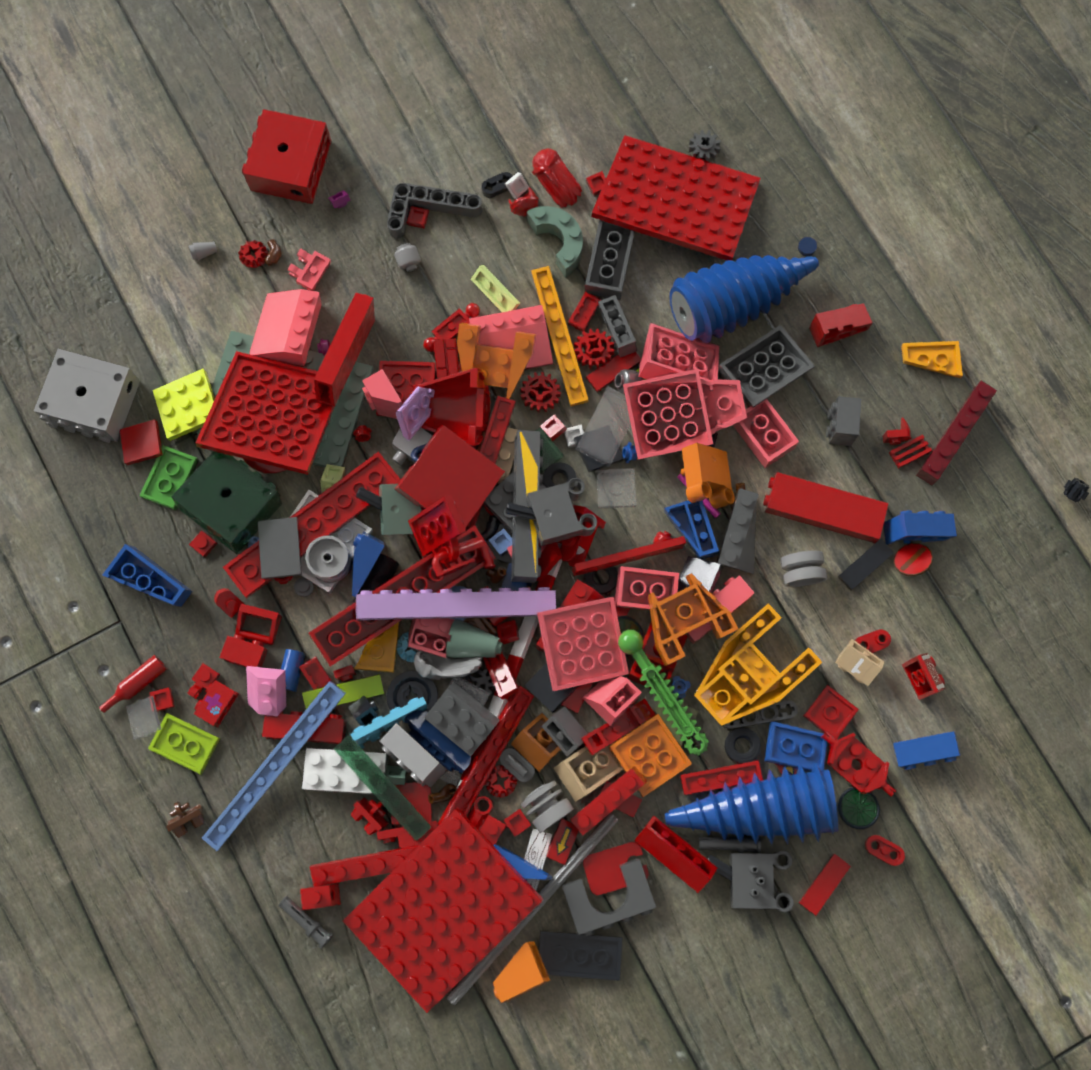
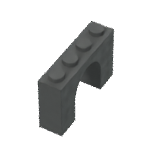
(637, 901)

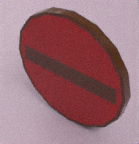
(913, 559)

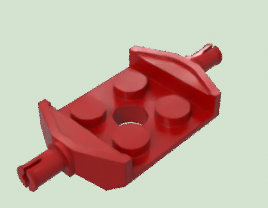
(872, 771)

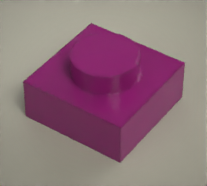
(339, 199)

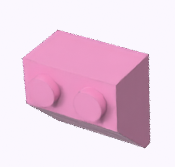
(266, 690)

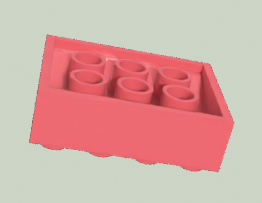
(287, 326)
(500, 332)
(672, 353)

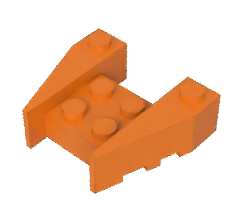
(500, 365)
(684, 613)

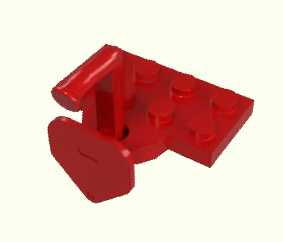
(437, 532)

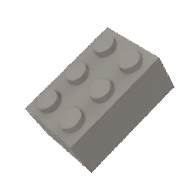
(412, 756)

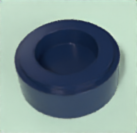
(807, 246)

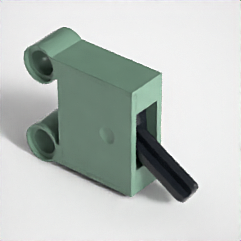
(394, 509)

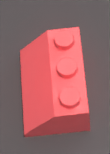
(381, 395)

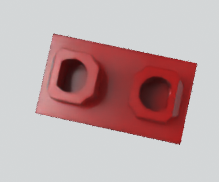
(372, 812)

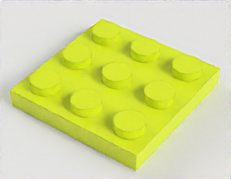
(184, 404)

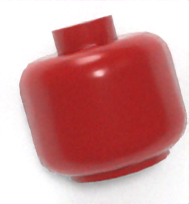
(660, 536)

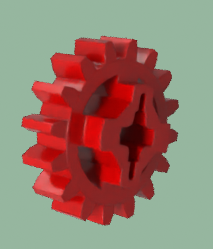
(594, 350)
(548, 392)

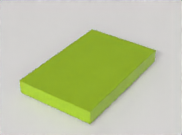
(184, 743)

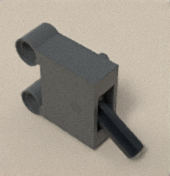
(554, 512)

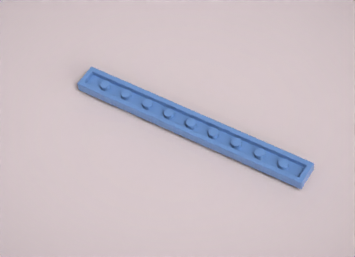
(273, 765)

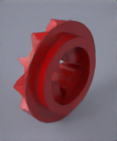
(247, 259)
(497, 790)

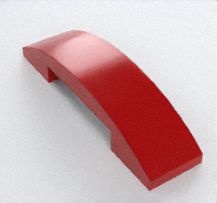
(607, 734)

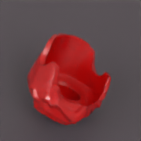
(524, 203)

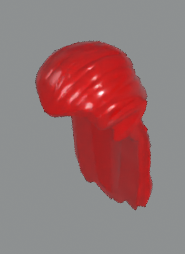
(556, 177)

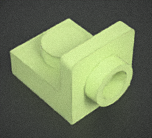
(331, 475)

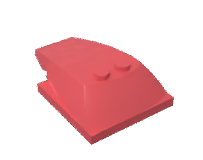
(680, 411)

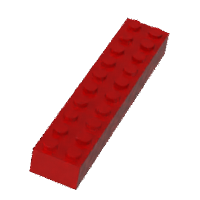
(345, 634)

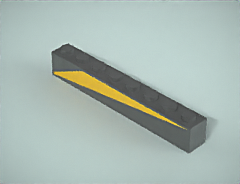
(526, 480)

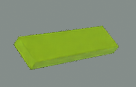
(354, 690)

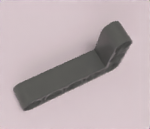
(428, 202)

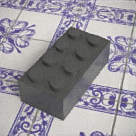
(609, 260)

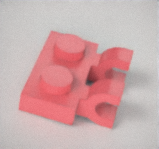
(312, 272)

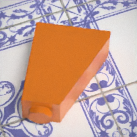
(521, 974)

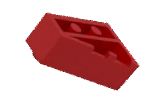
(839, 324)

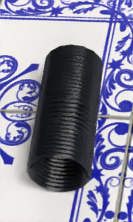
(382, 572)

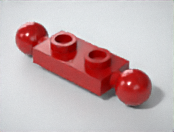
(449, 328)

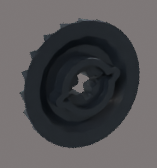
(400, 689)

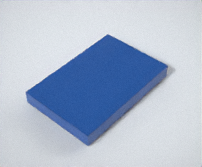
(795, 746)

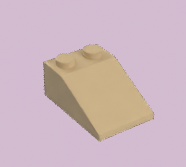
(586, 772)

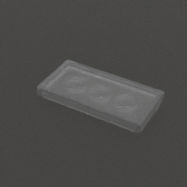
(606, 428)

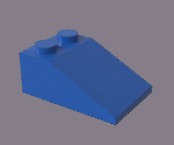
(366, 552)
(525, 868)

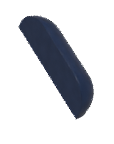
(436, 743)

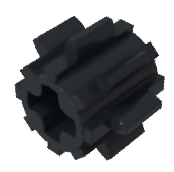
(1076, 490)

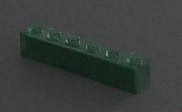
(382, 788)

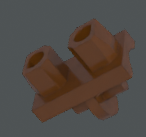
(177, 824)

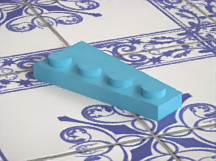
(373, 731)

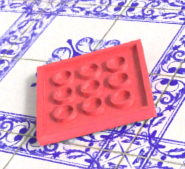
(582, 643)

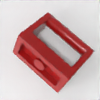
(245, 610)

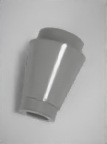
(202, 249)

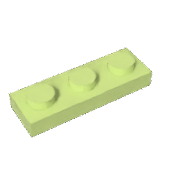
(494, 290)

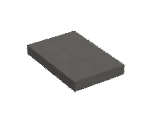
(279, 548)

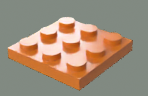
(652, 752)

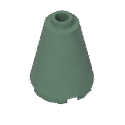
(471, 642)

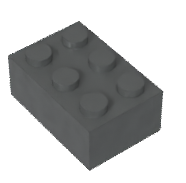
(462, 718)

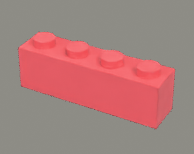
(731, 597)

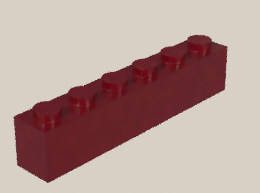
(956, 433)

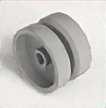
(329, 549)
(803, 568)

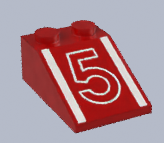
(923, 675)

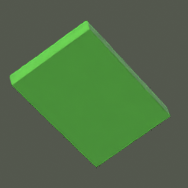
(168, 476)

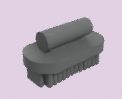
(517, 765)

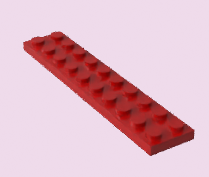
(318, 518)

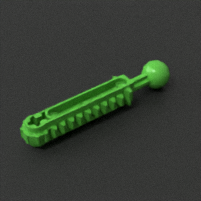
(631, 644)

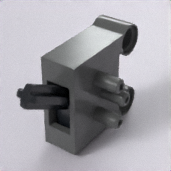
(753, 880)

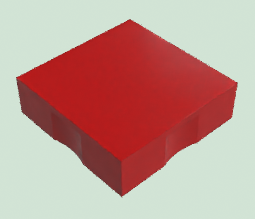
(452, 468)

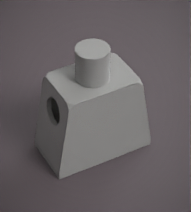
(404, 447)

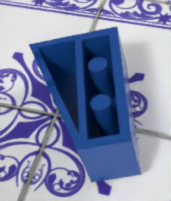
(694, 525)
(920, 526)
(927, 750)

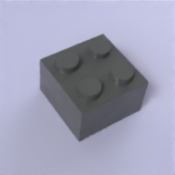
(844, 421)

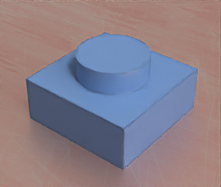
(501, 542)

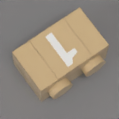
(859, 662)

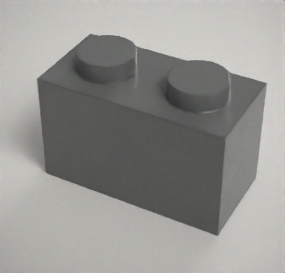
(565, 731)

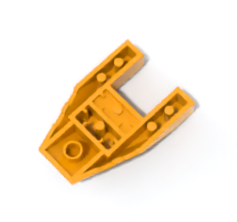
(744, 679)

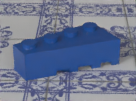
(143, 574)

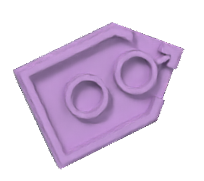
(414, 411)

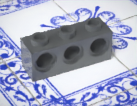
(617, 326)

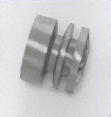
(546, 806)

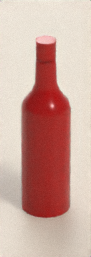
(136, 682)

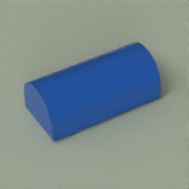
(291, 663)

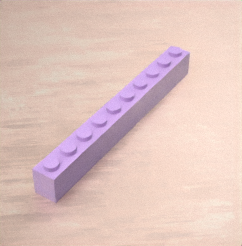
(453, 605)

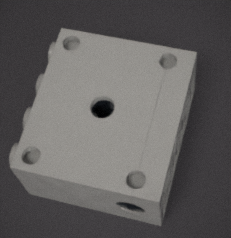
(87, 396)

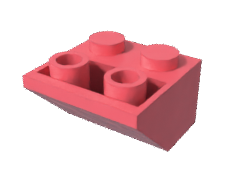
(430, 635)
(612, 697)

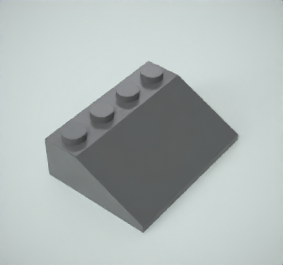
(766, 366)

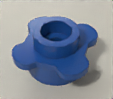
(629, 452)
(684, 686)

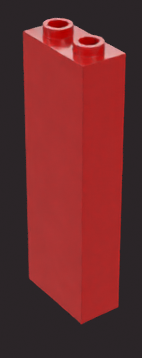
(344, 349)
(825, 507)

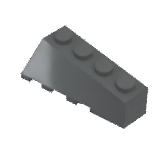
(739, 540)

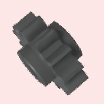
(704, 145)

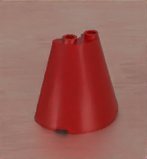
(460, 404)

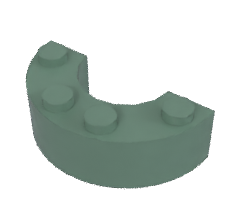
(565, 227)

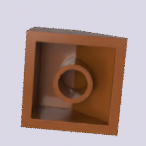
(536, 744)

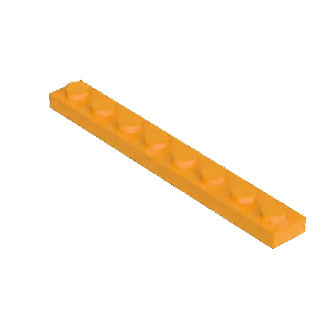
(559, 336)

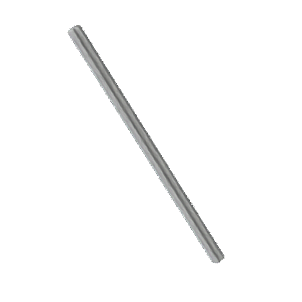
(552, 886)

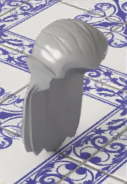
(436, 667)

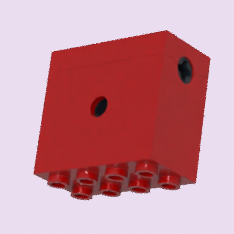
(287, 156)

